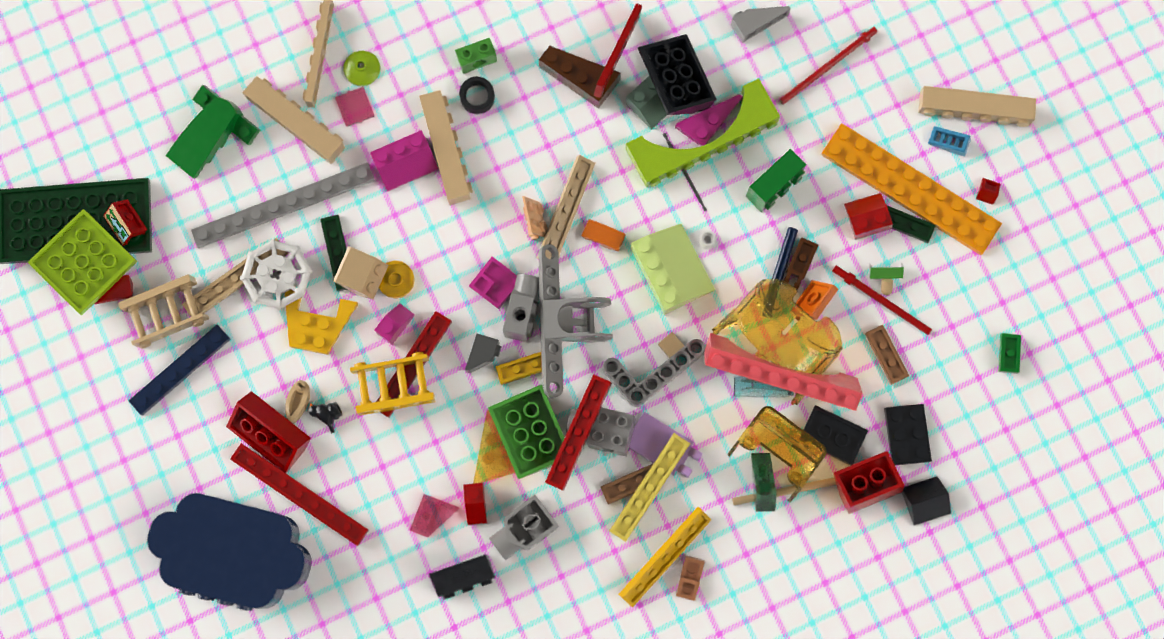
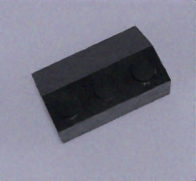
(463, 576)

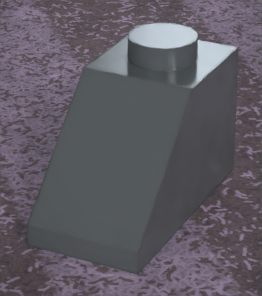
(482, 352)

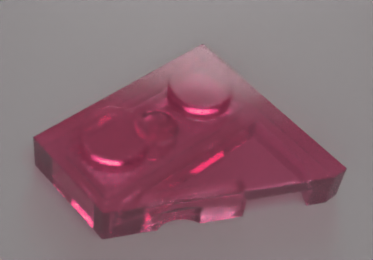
(431, 515)

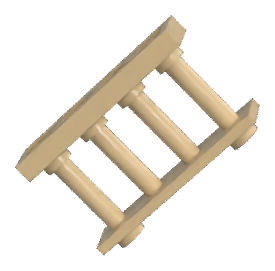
(150, 298)

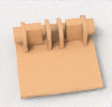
(534, 212)

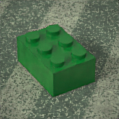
(776, 181)

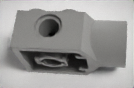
(522, 303)
(610, 431)
(524, 528)

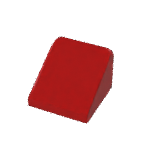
(988, 191)

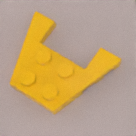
(316, 331)

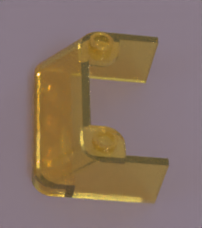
(785, 442)

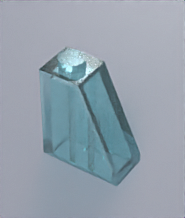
(750, 388)

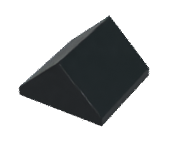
(926, 500)

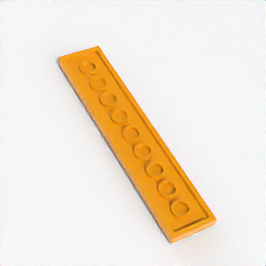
(911, 189)

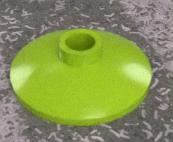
(365, 75)

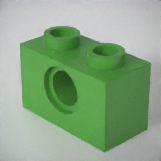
(476, 55)

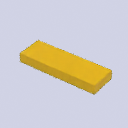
(519, 368)

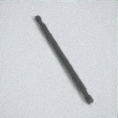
(687, 177)

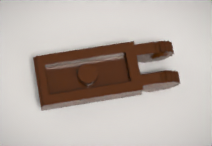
(801, 261)

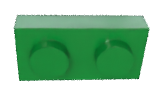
(1009, 353)

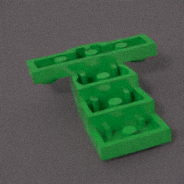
(209, 132)

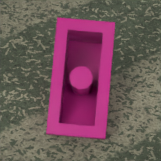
(394, 323)

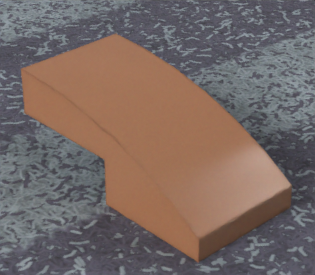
(690, 578)

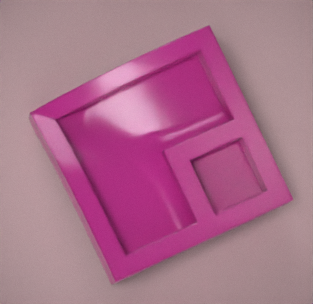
(494, 282)

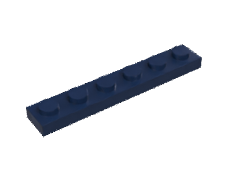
(179, 370)

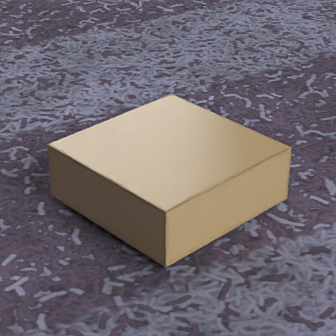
(670, 345)

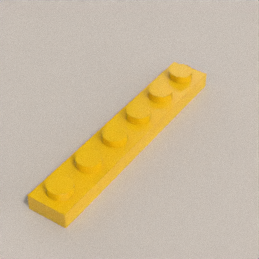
(664, 557)

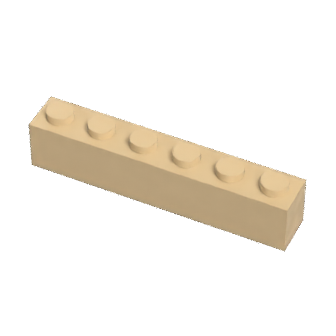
(977, 105)
(294, 120)
(445, 148)

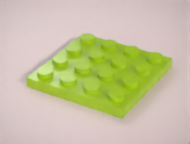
(82, 262)

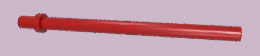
(865, 37)

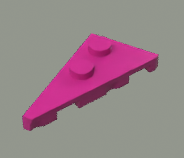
(705, 124)

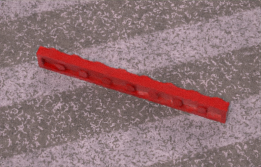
(299, 494)

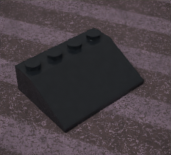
(677, 75)

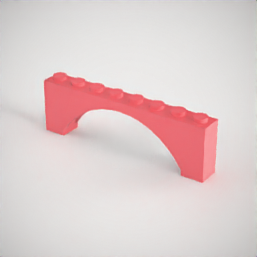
(834, 389)

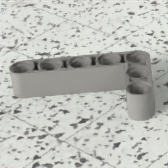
(655, 376)

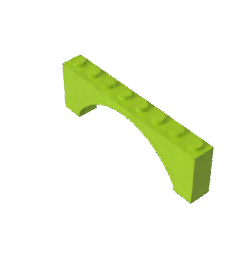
(658, 162)

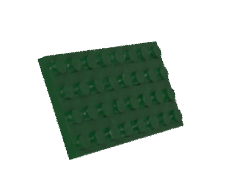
(38, 213)

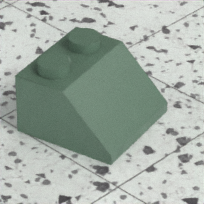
(646, 103)

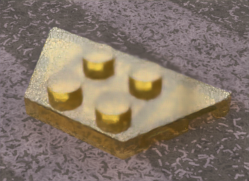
(492, 456)

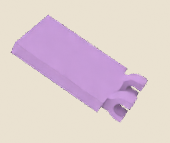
(651, 437)

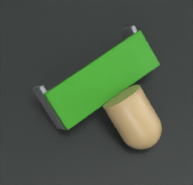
(887, 275)

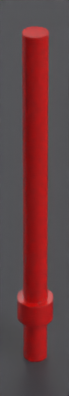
(849, 278)

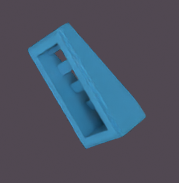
(948, 147)

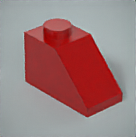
(475, 503)

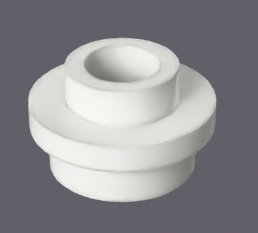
(707, 233)

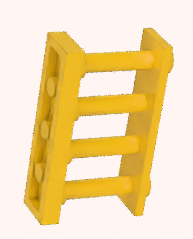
(386, 403)

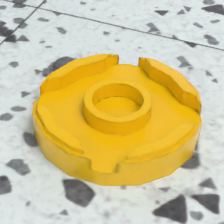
(397, 280)

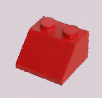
(868, 216)

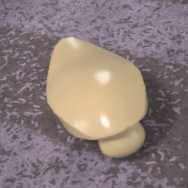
(297, 401)

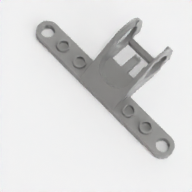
(558, 321)

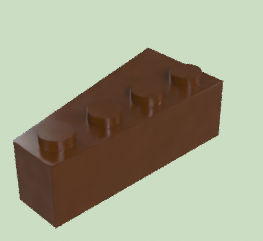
(577, 74)

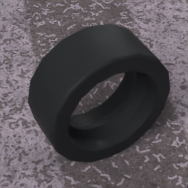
(475, 81)

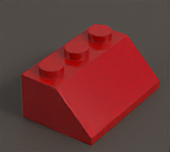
(868, 482)

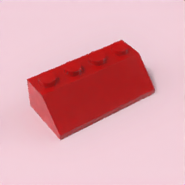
(268, 431)

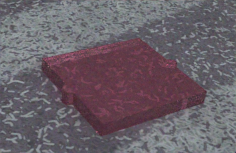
(354, 106)

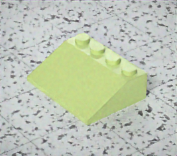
(672, 268)

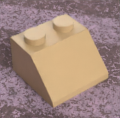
(360, 273)

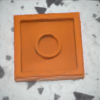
(816, 298)

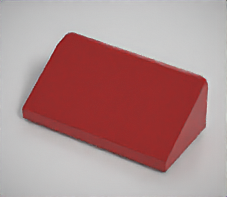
(120, 290)

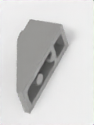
(756, 20)

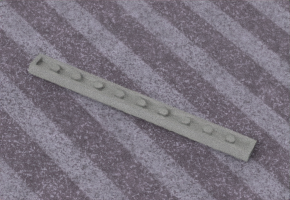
(282, 205)

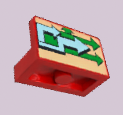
(124, 221)

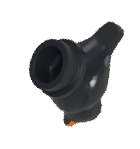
(326, 413)

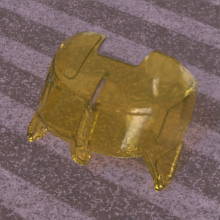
(765, 314)

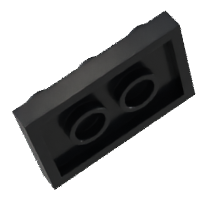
(837, 434)
(907, 434)

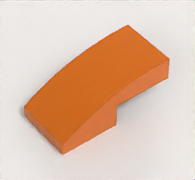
(604, 235)

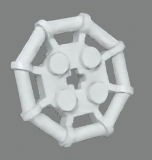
(266, 269)

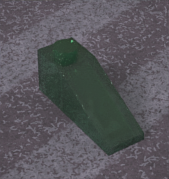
(763, 482)

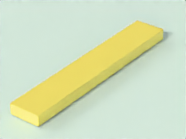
(649, 487)

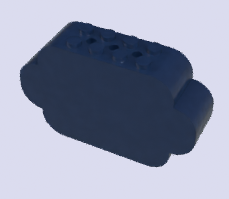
(229, 552)

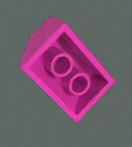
(404, 160)

